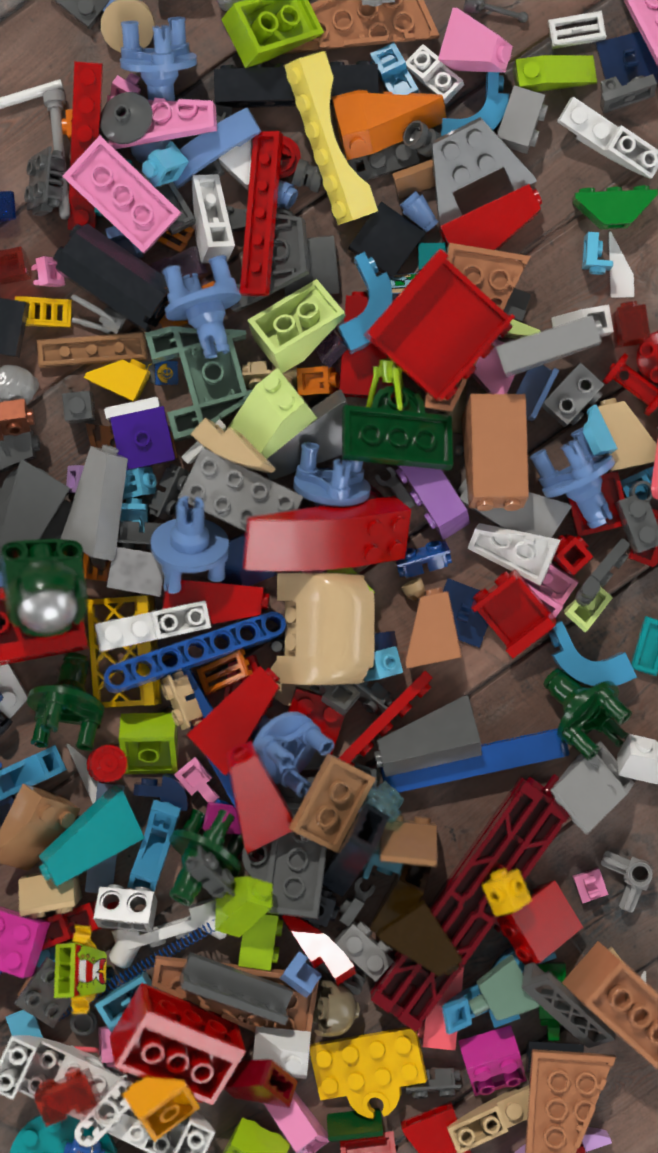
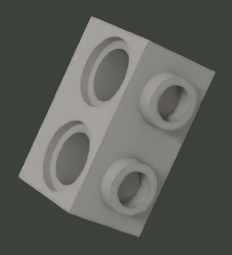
(123, 915)

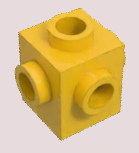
(506, 891)

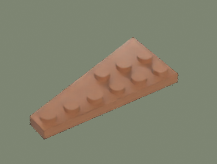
(355, 25)
(495, 276)
(299, 1010)
(563, 1098)

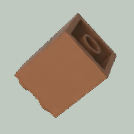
(434, 631)

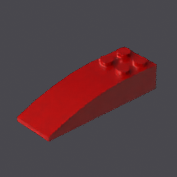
(328, 536)

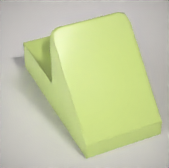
(586, 616)

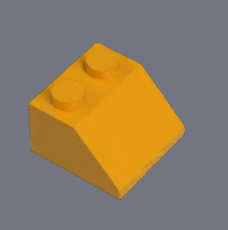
(160, 1104)

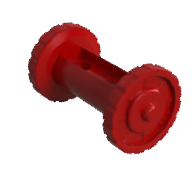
(634, 384)
(106, 763)

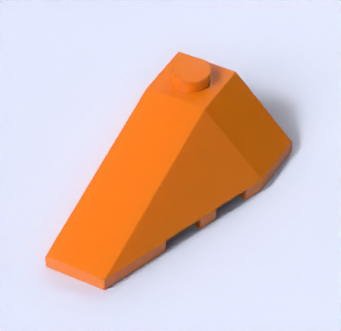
(378, 120)

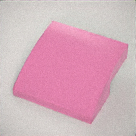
(554, 589)

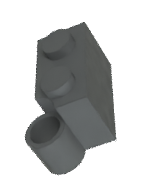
(638, 519)

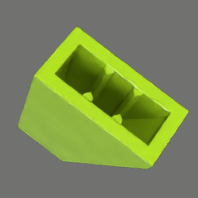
(243, 910)

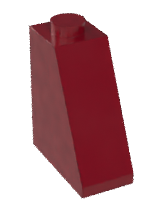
(262, 1083)

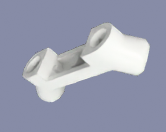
(129, 942)

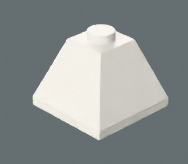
(285, 1047)

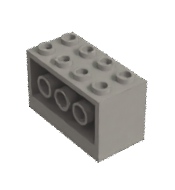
(234, 491)

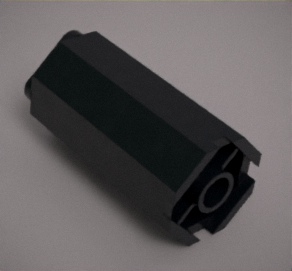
(113, 276)

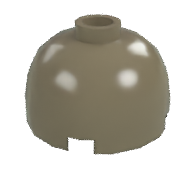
(334, 1009)

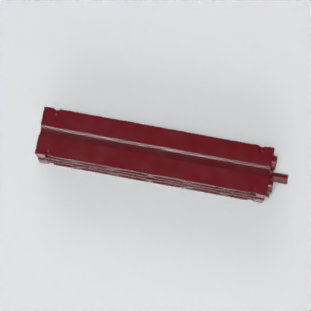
(510, 840)

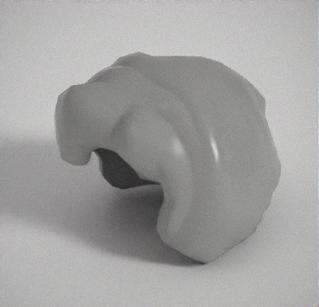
(17, 384)

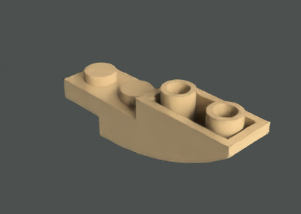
(489, 1119)

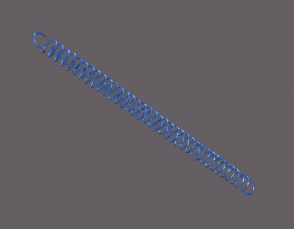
(148, 962)

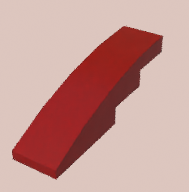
(63, 925)

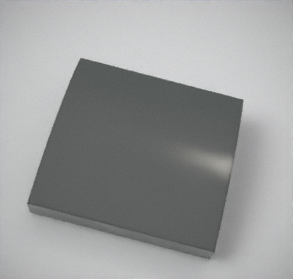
(321, 266)

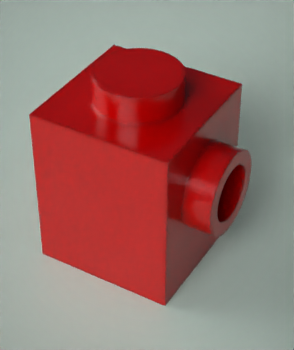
(572, 554)

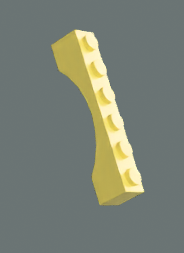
(311, 86)

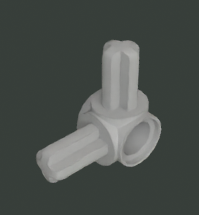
(634, 886)

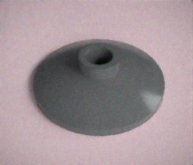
(131, 125)

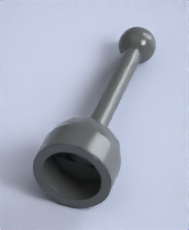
(476, 6)

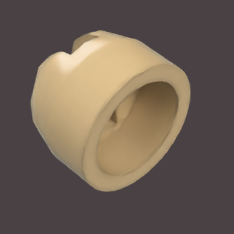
(414, 589)

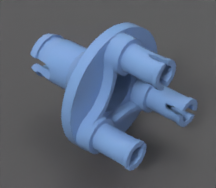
(159, 64)
(205, 306)
(578, 481)
(330, 486)
(189, 546)
(288, 746)

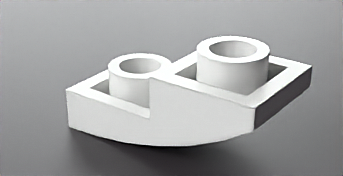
(434, 74)

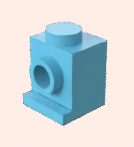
(164, 165)

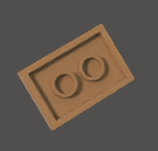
(332, 803)

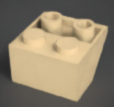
(42, 896)

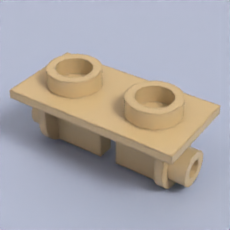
(256, 371)
(175, 691)

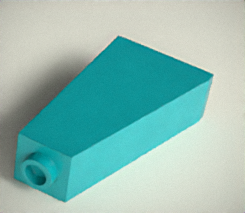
(92, 838)

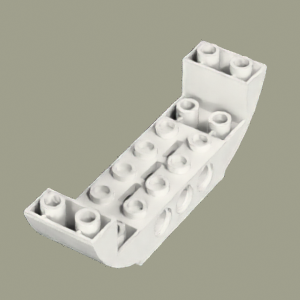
(36, 1059)

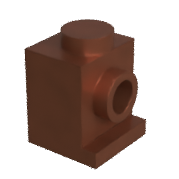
(15, 418)

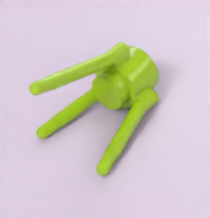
(390, 373)

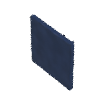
(626, 58)
(234, 570)
(469, 624)

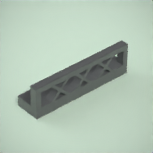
(236, 988)
(565, 1007)

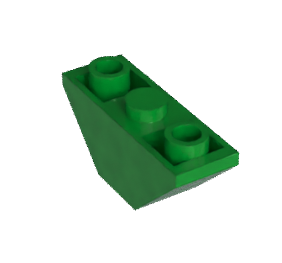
(614, 206)

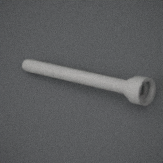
(54, 101)

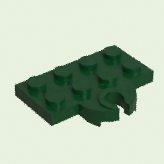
(396, 436)

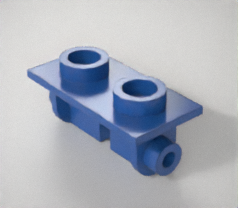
(434, 553)

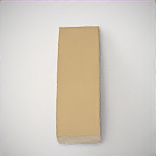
(231, 446)

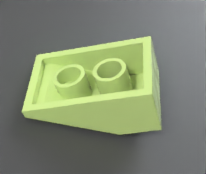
(296, 325)
(272, 414)

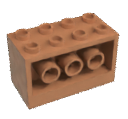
(618, 999)

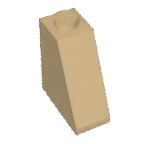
(630, 436)

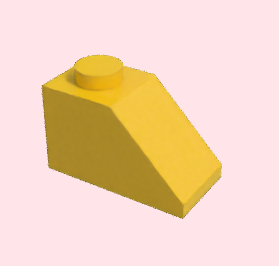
(121, 378)

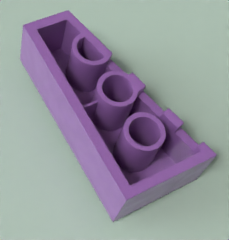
(437, 498)

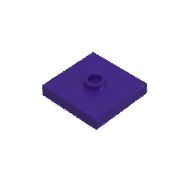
(143, 437)

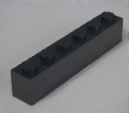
(269, 86)

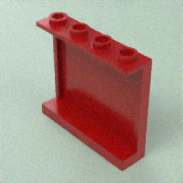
(439, 327)

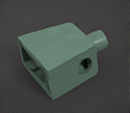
(502, 991)

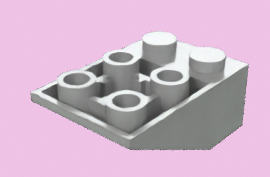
(591, 788)

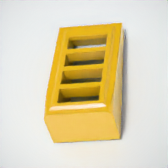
(43, 302)

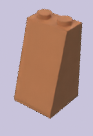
(496, 451)

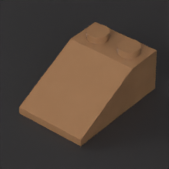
(33, 825)
(409, 841)

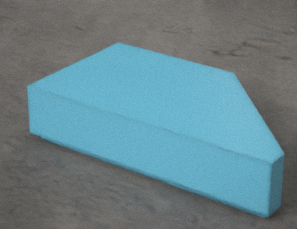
(597, 433)

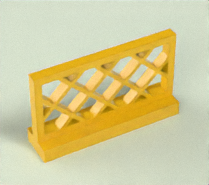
(149, 692)

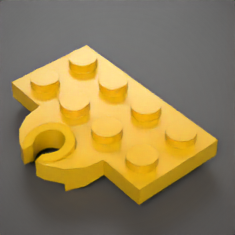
(368, 1068)

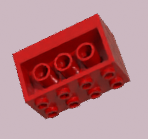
(21, 647)
(176, 1042)

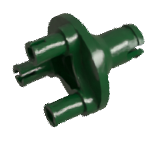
(66, 703)
(587, 710)
(186, 842)

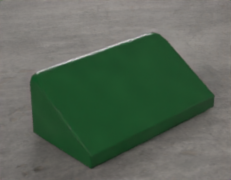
(352, 1126)

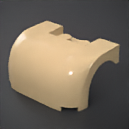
(326, 628)

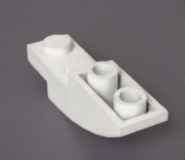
(608, 139)
(152, 626)

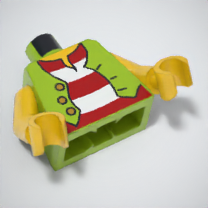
(80, 970)

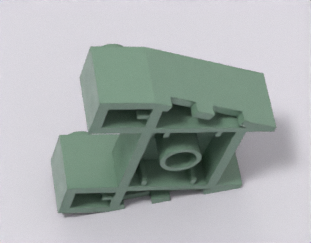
(213, 383)

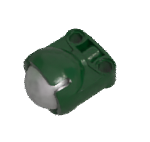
(44, 585)

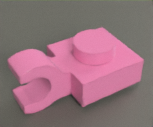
(196, 778)

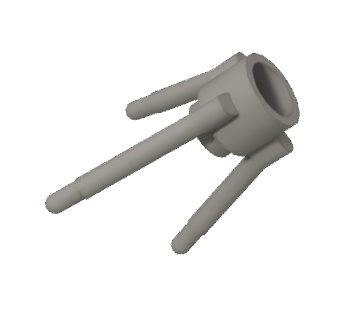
(111, 320)

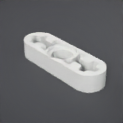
(87, 1121)

